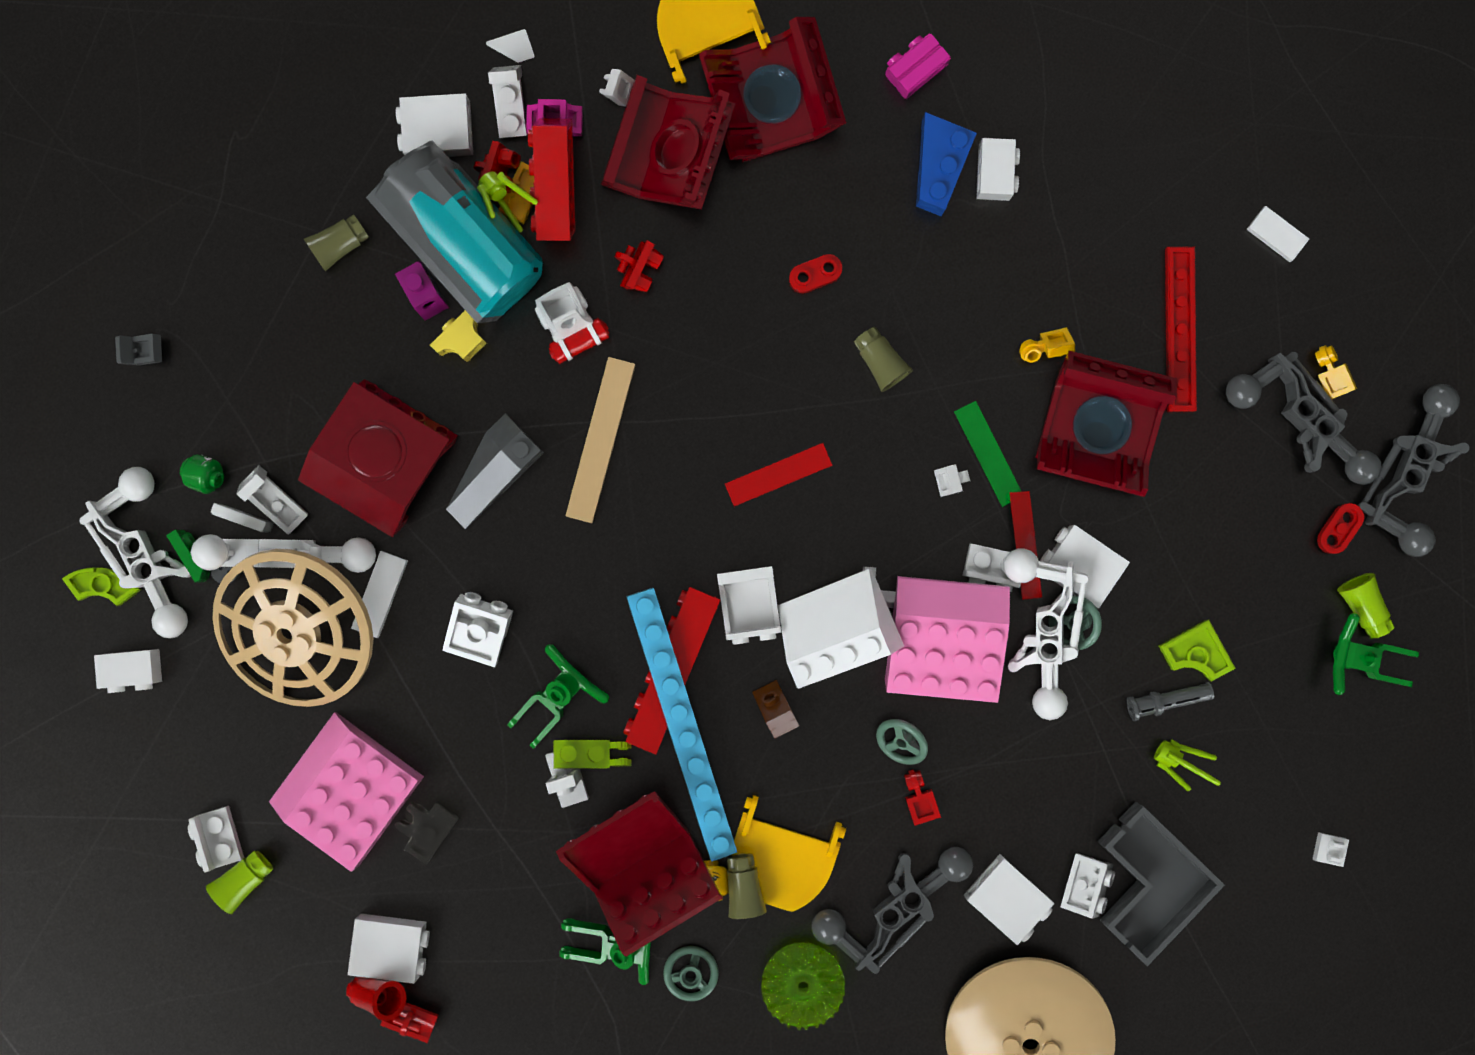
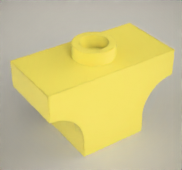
(459, 337)

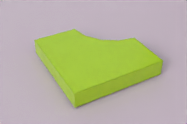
(1199, 650)

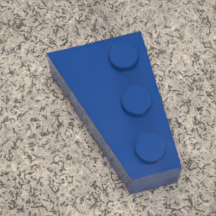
(941, 160)

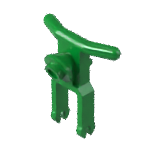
(1361, 657)
(560, 692)
(610, 949)

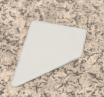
(514, 46)

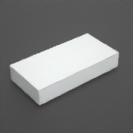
(1277, 234)
(241, 518)

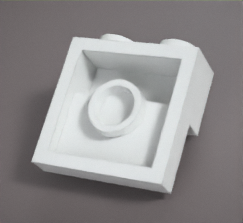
(477, 629)

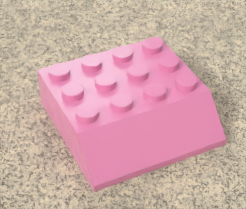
(950, 639)
(344, 792)

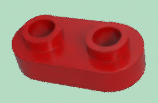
(816, 274)
(1341, 531)

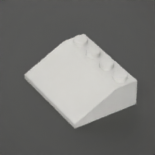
(837, 628)

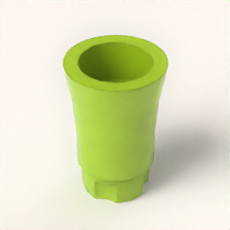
(1366, 600)
(239, 881)

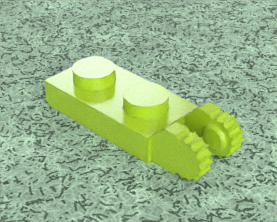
(587, 754)

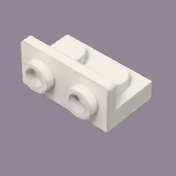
(987, 565)
(215, 839)
(1088, 886)

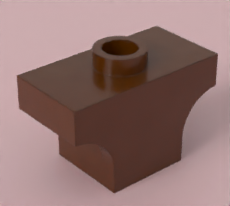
(775, 709)

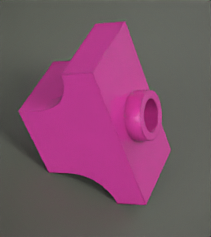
(555, 109)

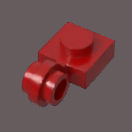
(922, 804)

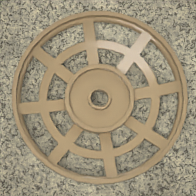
(299, 621)

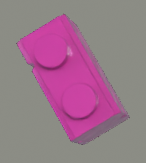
(917, 65)

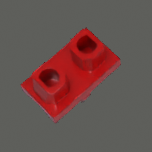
(498, 161)
(644, 255)
(413, 1022)

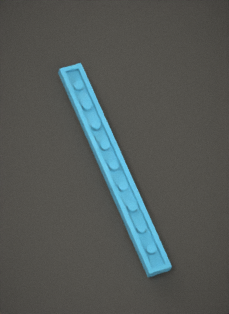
(681, 724)

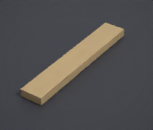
(600, 440)

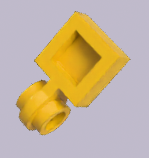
(1053, 343)
(1337, 379)

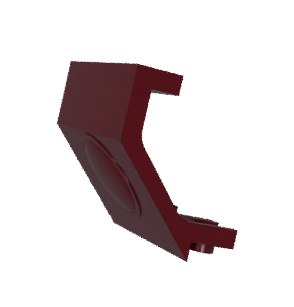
(668, 145)
(375, 456)

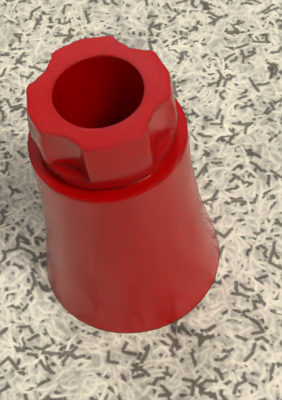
(378, 997)

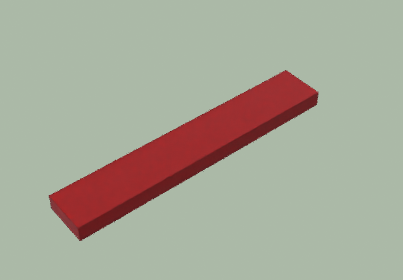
(1181, 325)

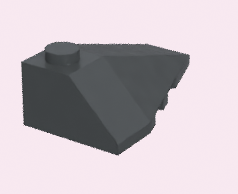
(494, 467)

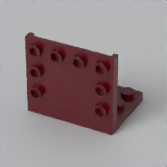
(642, 872)

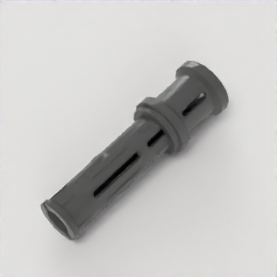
(1156, 703)

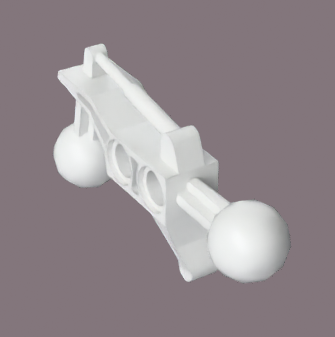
(137, 485)
(213, 552)
(1021, 567)

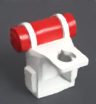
(571, 327)

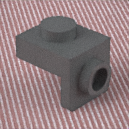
(138, 349)

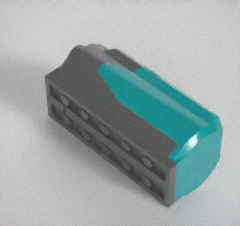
(450, 230)

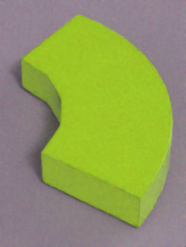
(99, 582)

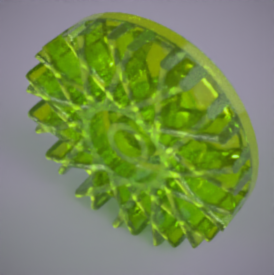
(803, 1006)

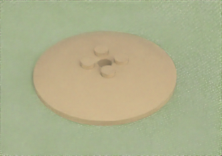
(1029, 1001)

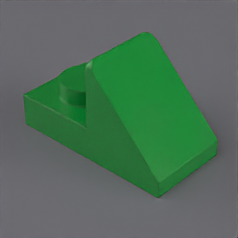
(182, 543)

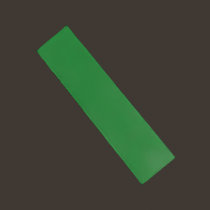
(987, 452)

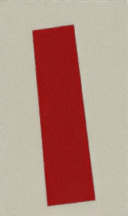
(778, 474)
(1025, 537)

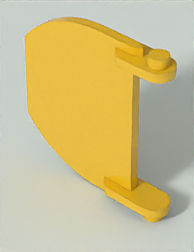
(699, 25)
(788, 863)

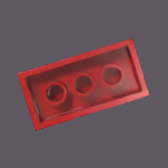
(553, 179)

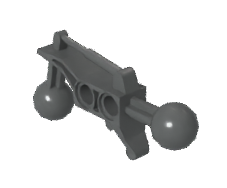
(1245, 391)
(1415, 538)
(830, 926)

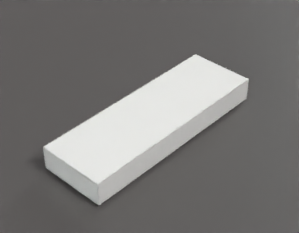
(382, 589)

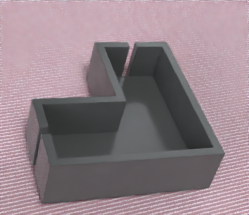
(1168, 888)

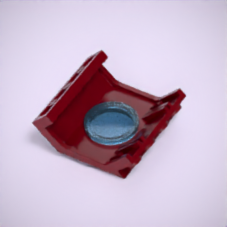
(779, 92)
(1104, 422)

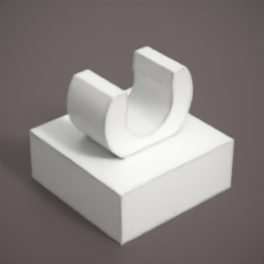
(617, 87)
(950, 480)
(1330, 849)

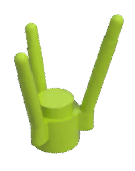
(493, 187)
(1169, 755)

